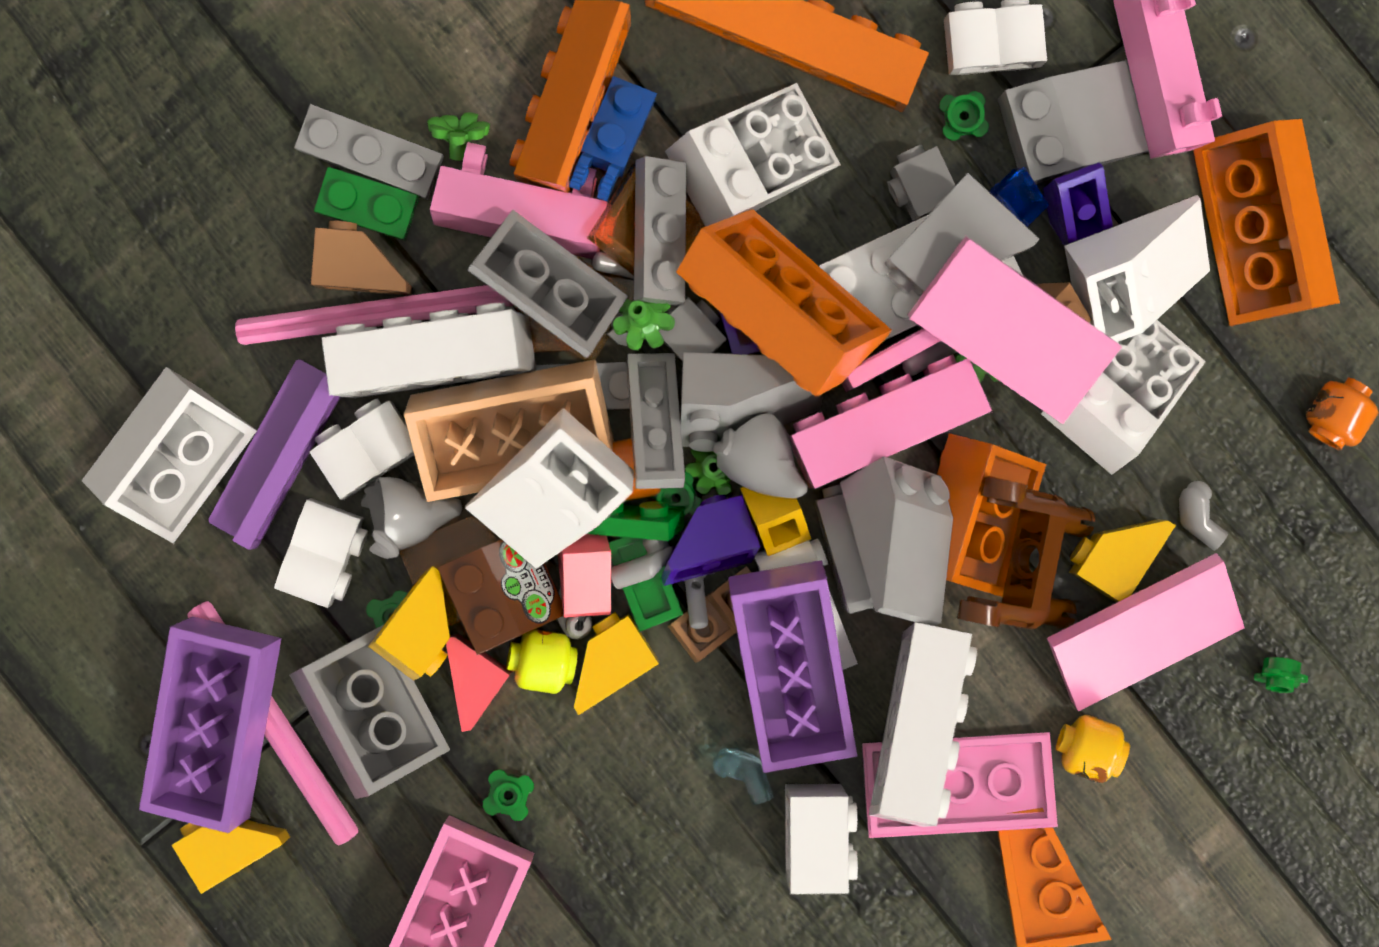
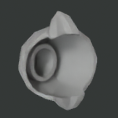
(760, 458)
(403, 514)

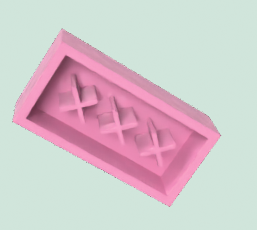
(888, 424)
(463, 889)

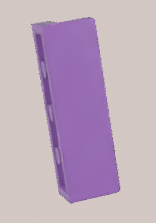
(275, 456)

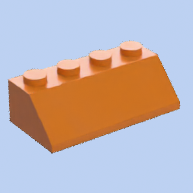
(573, 92)
(1266, 222)
(782, 300)

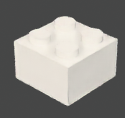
(818, 839)

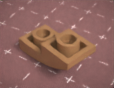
(720, 623)

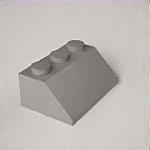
(548, 283)
(368, 716)

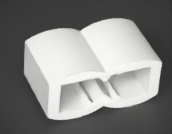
(995, 38)
(363, 449)
(320, 553)

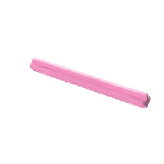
(370, 313)
(298, 761)

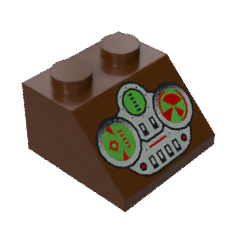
(500, 594)

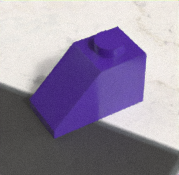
(1079, 204)
(713, 541)

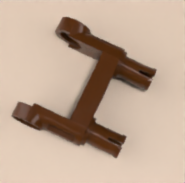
(1041, 527)

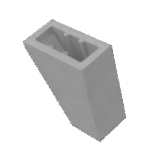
(964, 212)
(843, 550)

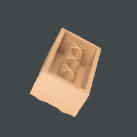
(476, 428)

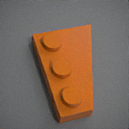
(1045, 891)

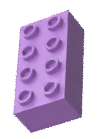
(792, 666)
(210, 724)

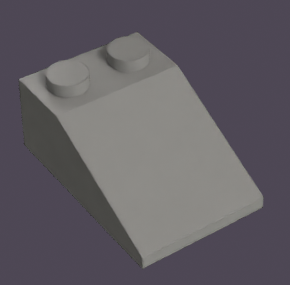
(1073, 121)
(733, 389)
(901, 537)

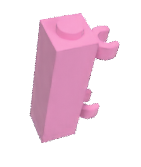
(1166, 75)
(481, 203)

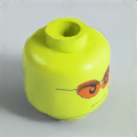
(542, 661)

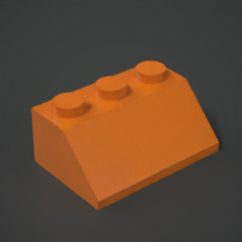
(980, 529)

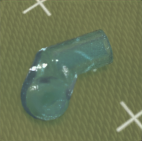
(746, 768)

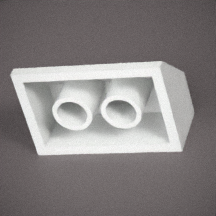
(168, 456)

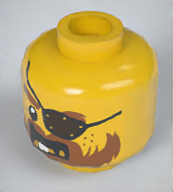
(1093, 749)

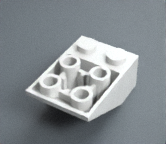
(753, 155)
(1139, 267)
(1131, 397)
(553, 490)

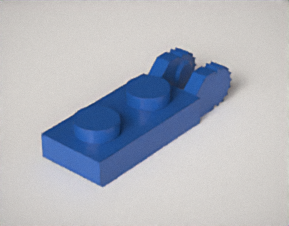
(614, 134)

